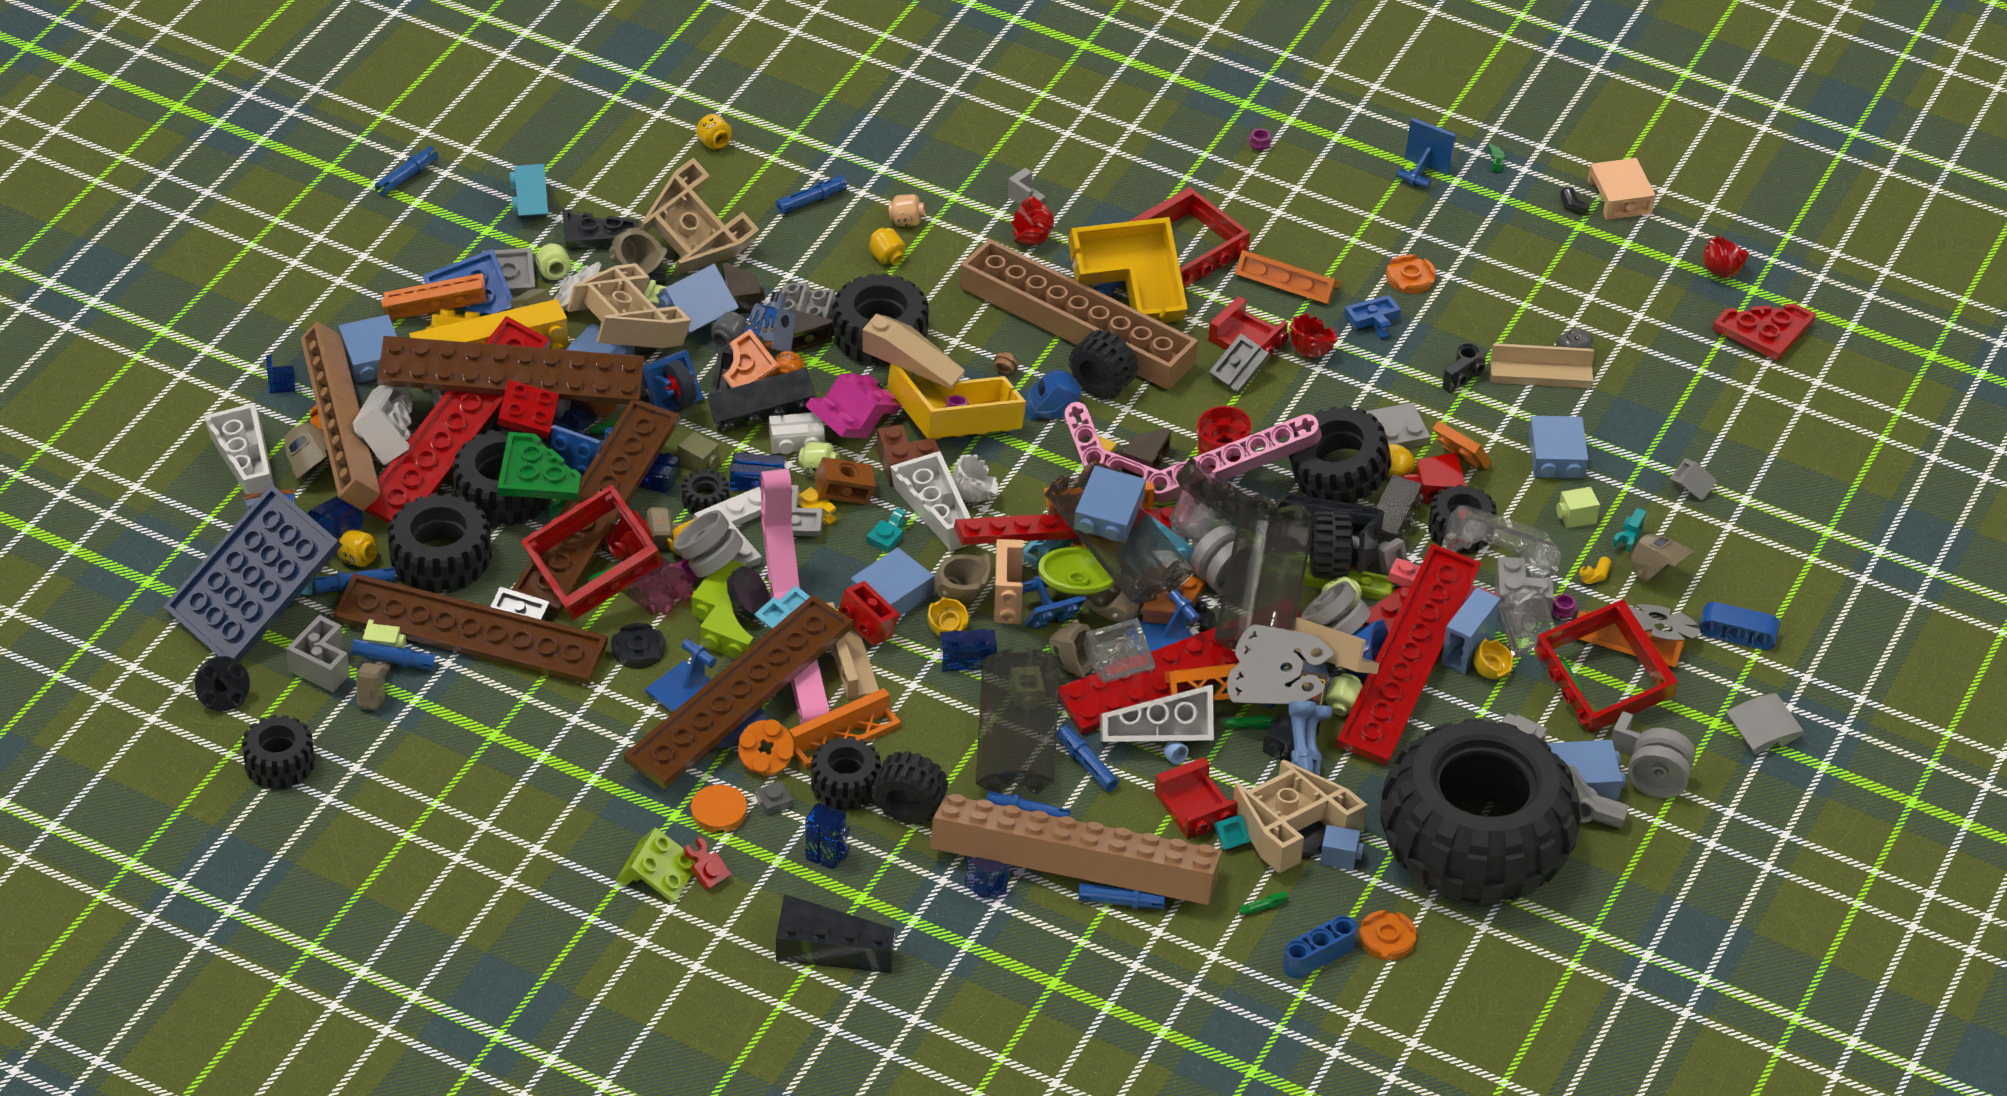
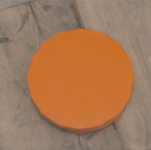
(1410, 274)
(719, 808)
(1387, 935)

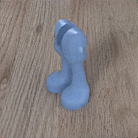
(1304, 722)

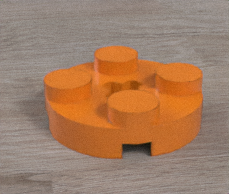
(771, 733)

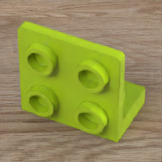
(659, 864)

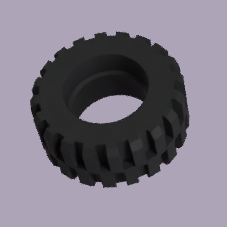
(870, 296)
(480, 461)
(1348, 478)
(439, 566)

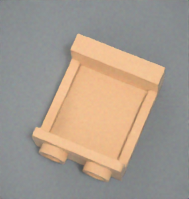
(1622, 188)
(1008, 581)

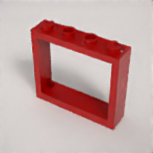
(1234, 234)
(609, 582)
(1640, 643)

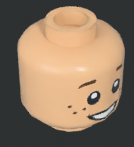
(906, 210)

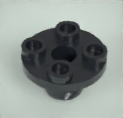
(221, 683)

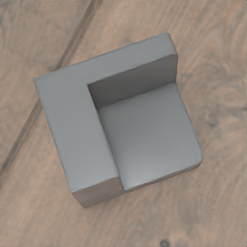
(1021, 187)
(1693, 478)
(1622, 737)

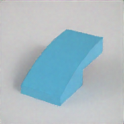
(776, 610)

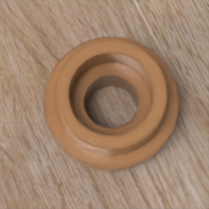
(1005, 363)

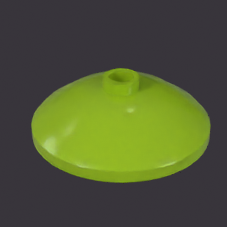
(1074, 572)

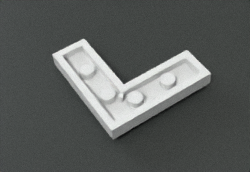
(738, 511)

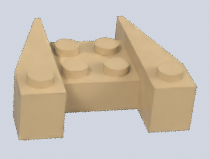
(692, 226)
(625, 312)
(1290, 803)

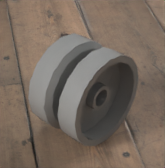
(708, 543)
(1212, 557)
(1338, 609)
(1661, 763)

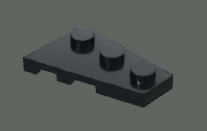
(589, 231)

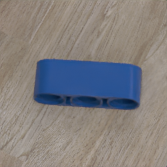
(1739, 625)
(1319, 946)

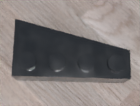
(758, 400)
(832, 938)

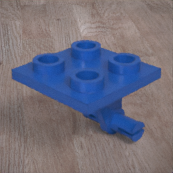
(1428, 148)
(575, 448)
(1049, 611)
(1162, 635)
(684, 679)

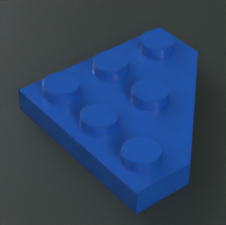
(496, 286)

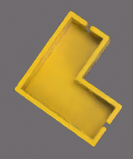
(1135, 253)
(991, 408)

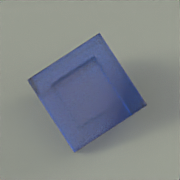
(280, 378)
(986, 877)

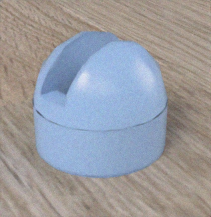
(1176, 752)

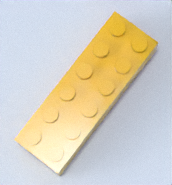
(542, 317)

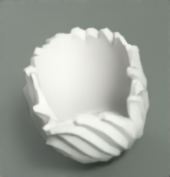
(972, 479)

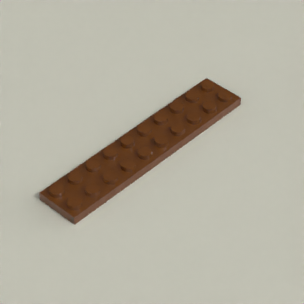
(489, 366)
(620, 462)
(473, 628)
(738, 691)

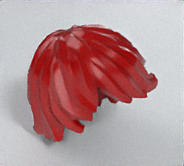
(1032, 222)
(1724, 257)
(1310, 337)
(623, 542)

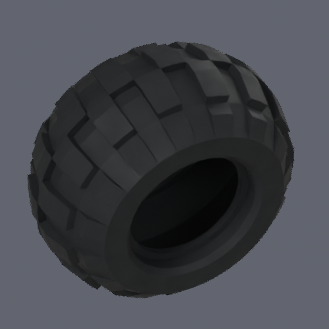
(1470, 853)

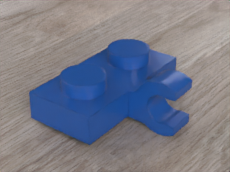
(1373, 312)

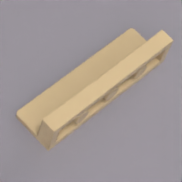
(1541, 365)
(1346, 648)
(853, 665)

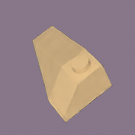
(910, 350)

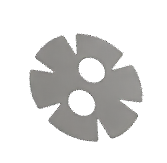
(1676, 621)

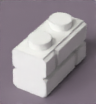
(794, 431)

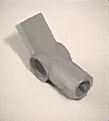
(1597, 807)

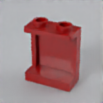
(1236, 320)
(1193, 798)

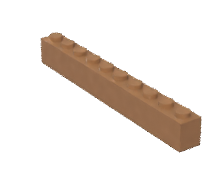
(337, 410)

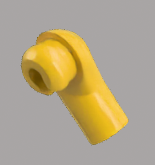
(1596, 575)

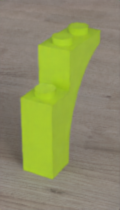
(720, 627)

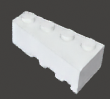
(384, 421)
(242, 445)
(932, 494)
(1169, 718)

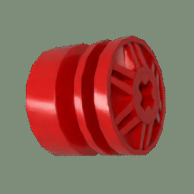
(1221, 427)

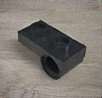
(1468, 364)

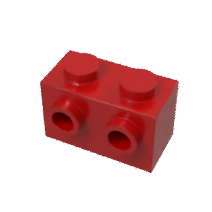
(870, 613)

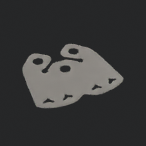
(1261, 666)

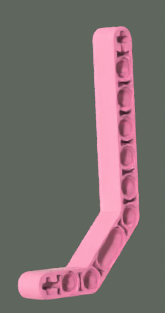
(1217, 457)
(783, 576)

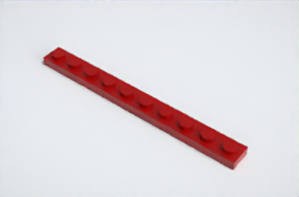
(1028, 527)

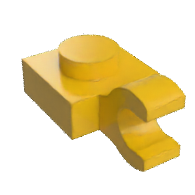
(810, 499)

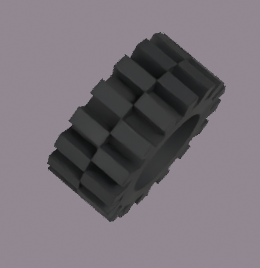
(704, 482)

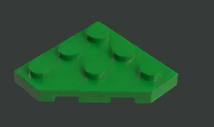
(536, 471)

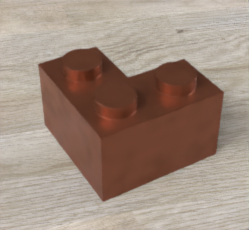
(895, 448)

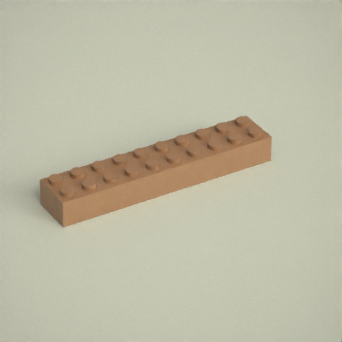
(1075, 310)
(1076, 848)

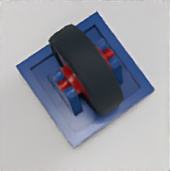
(671, 382)

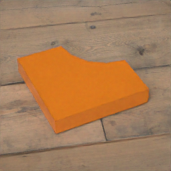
(750, 361)

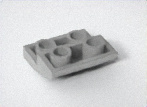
(803, 299)
(1765, 722)

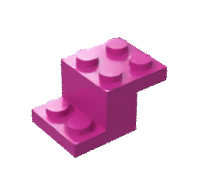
(854, 405)

